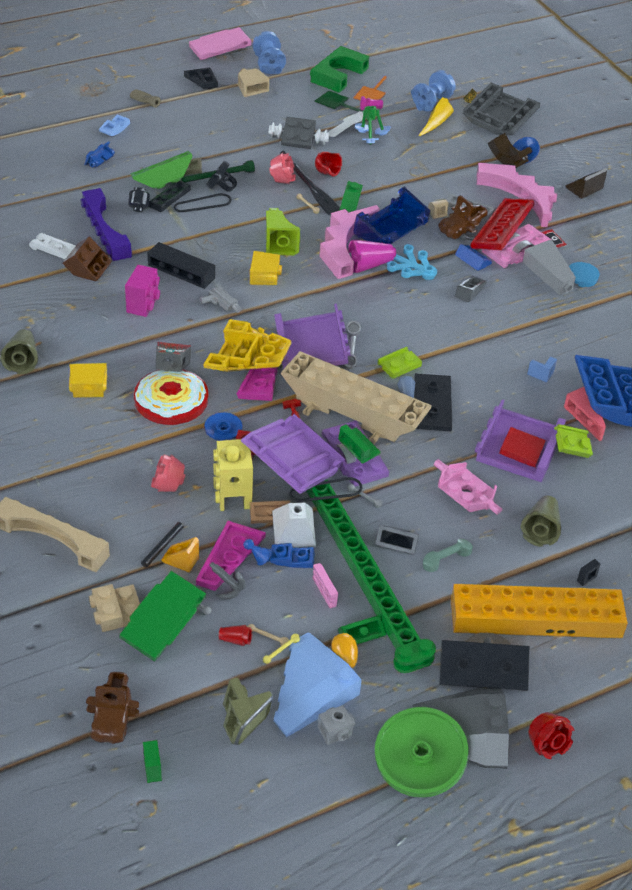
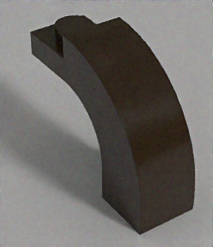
(507, 153)

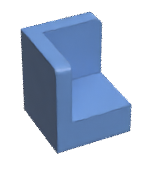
(542, 371)

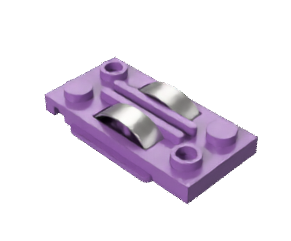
(352, 467)

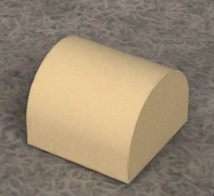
(438, 208)

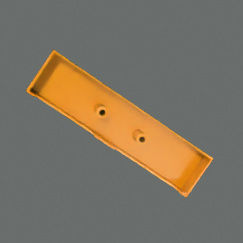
(538, 609)

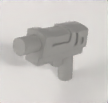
(221, 297)

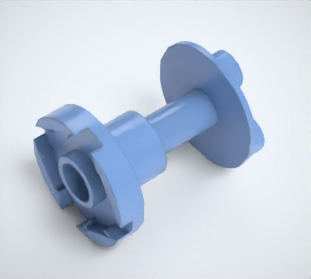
(267, 48)
(439, 86)

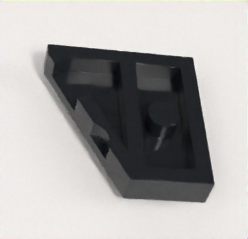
(202, 77)

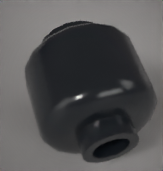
(138, 199)

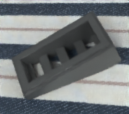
(469, 288)

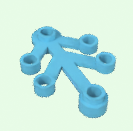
(426, 270)

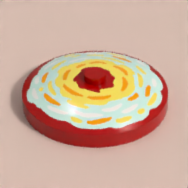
(171, 397)

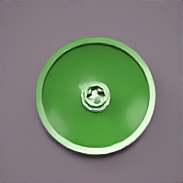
(421, 752)

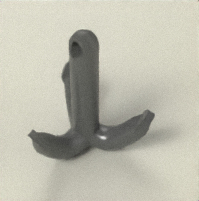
(236, 583)

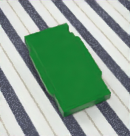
(162, 615)

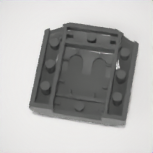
(499, 110)

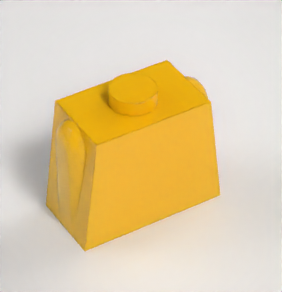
(265, 268)
(88, 379)

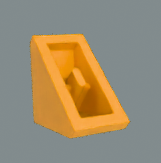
(183, 554)

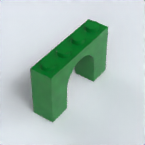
(341, 58)

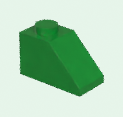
(351, 196)

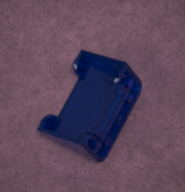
(393, 221)

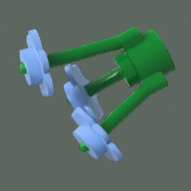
(370, 113)

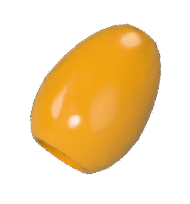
(346, 648)

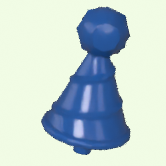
(260, 554)

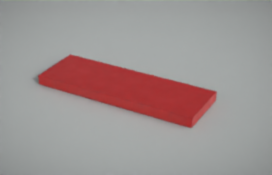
(502, 224)

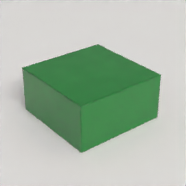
(152, 761)

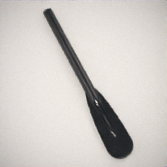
(321, 197)

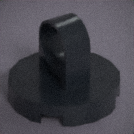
(220, 178)

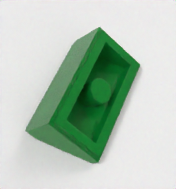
(365, 629)

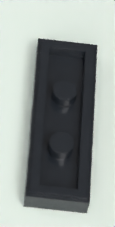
(169, 196)

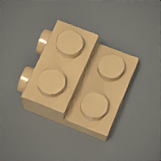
(113, 606)

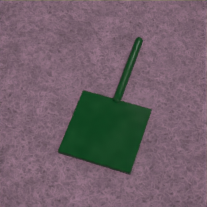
(334, 100)

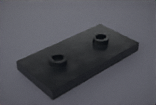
(436, 392)
(484, 665)

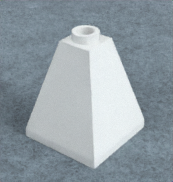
(294, 525)

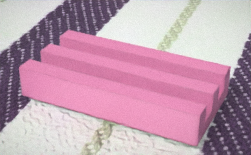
(325, 585)

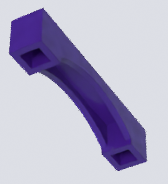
(115, 244)

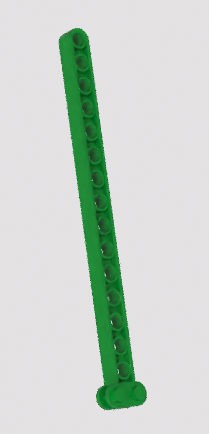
(409, 653)

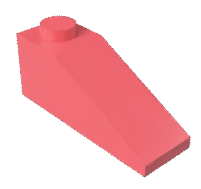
(579, 406)

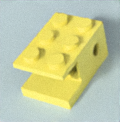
(232, 461)

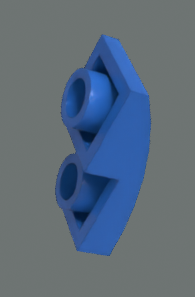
(292, 557)

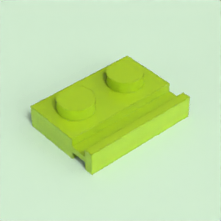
(399, 362)
(573, 441)

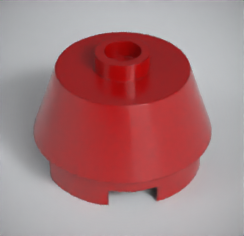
(551, 734)

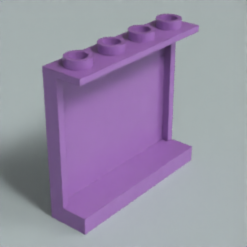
(316, 336)
(494, 436)

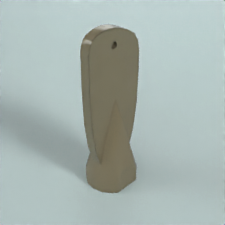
(144, 97)

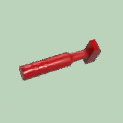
(292, 404)

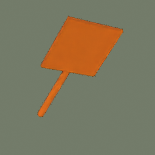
(371, 93)

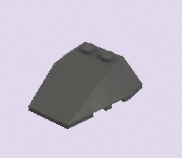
(483, 721)

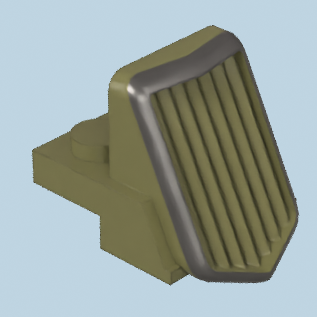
(244, 712)

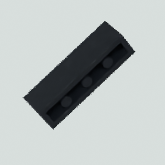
(181, 265)

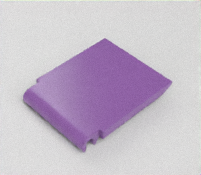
(294, 452)

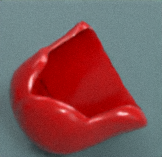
(328, 163)

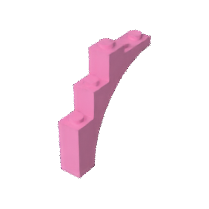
(522, 186)
(337, 236)

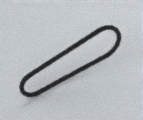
(207, 207)
(329, 497)

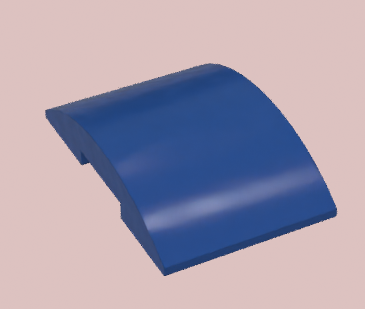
(607, 388)

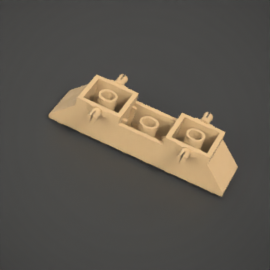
(329, 388)

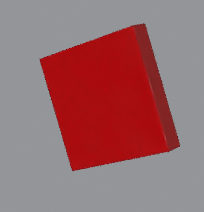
(522, 447)

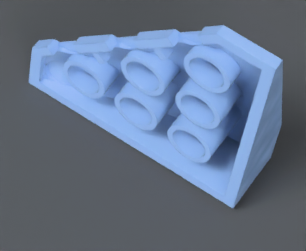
(313, 684)

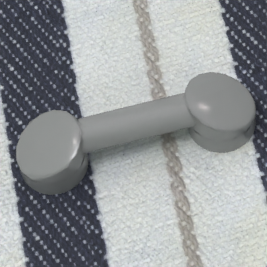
(353, 331)

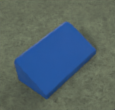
(472, 257)

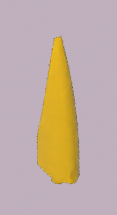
(440, 114)

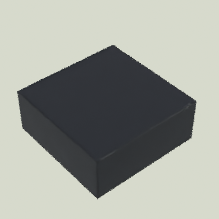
(588, 572)

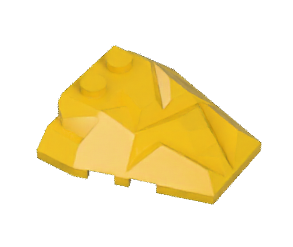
(248, 349)

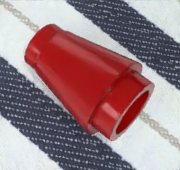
(236, 634)

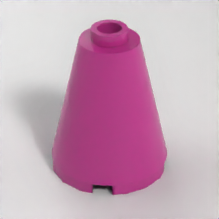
(370, 254)

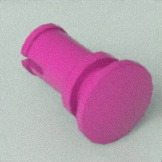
(369, 102)

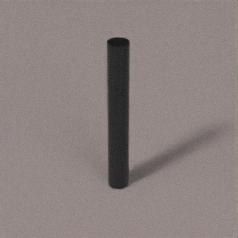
(162, 544)

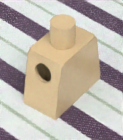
(252, 82)

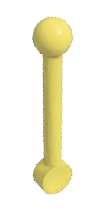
(294, 639)

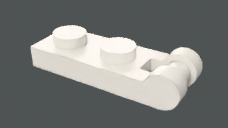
(51, 245)

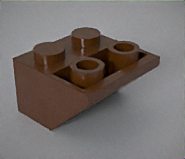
(87, 260)

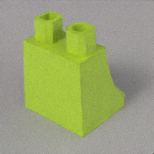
(280, 234)

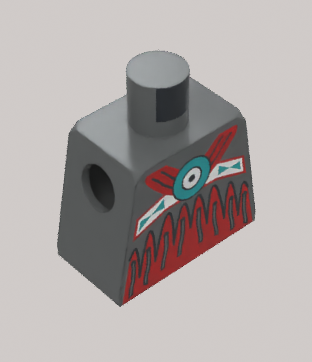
(172, 356)

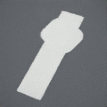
(348, 121)

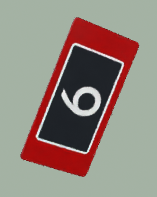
(555, 238)

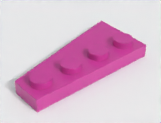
(228, 553)

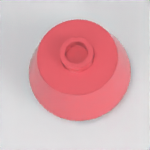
(282, 168)
(168, 474)

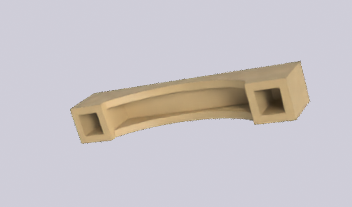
(89, 549)

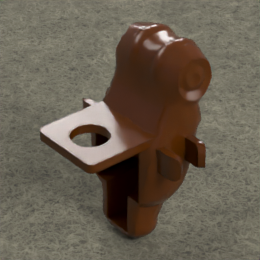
(463, 219)
(112, 709)

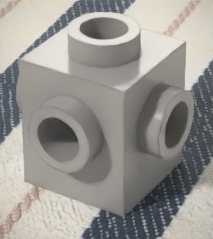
(336, 724)

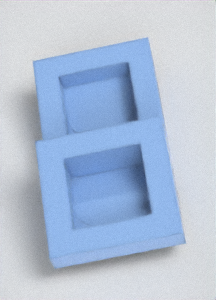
(115, 126)

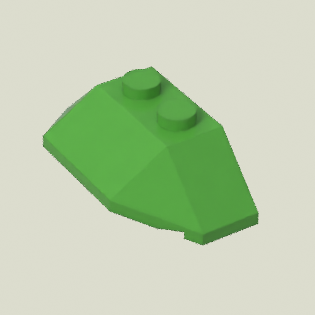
(164, 172)

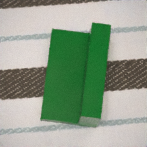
(357, 443)

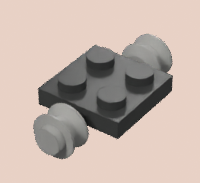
(298, 133)

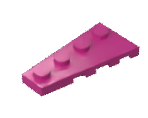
(258, 384)

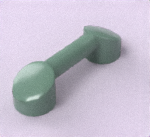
(432, 559)

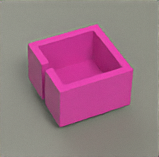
(142, 290)

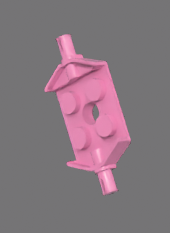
(458, 478)

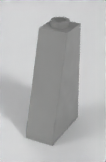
(550, 266)

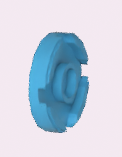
(585, 274)

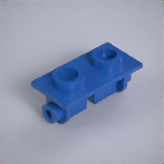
(94, 157)

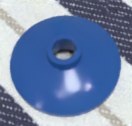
(525, 142)
(223, 426)

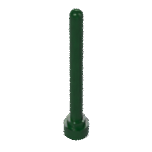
(248, 167)

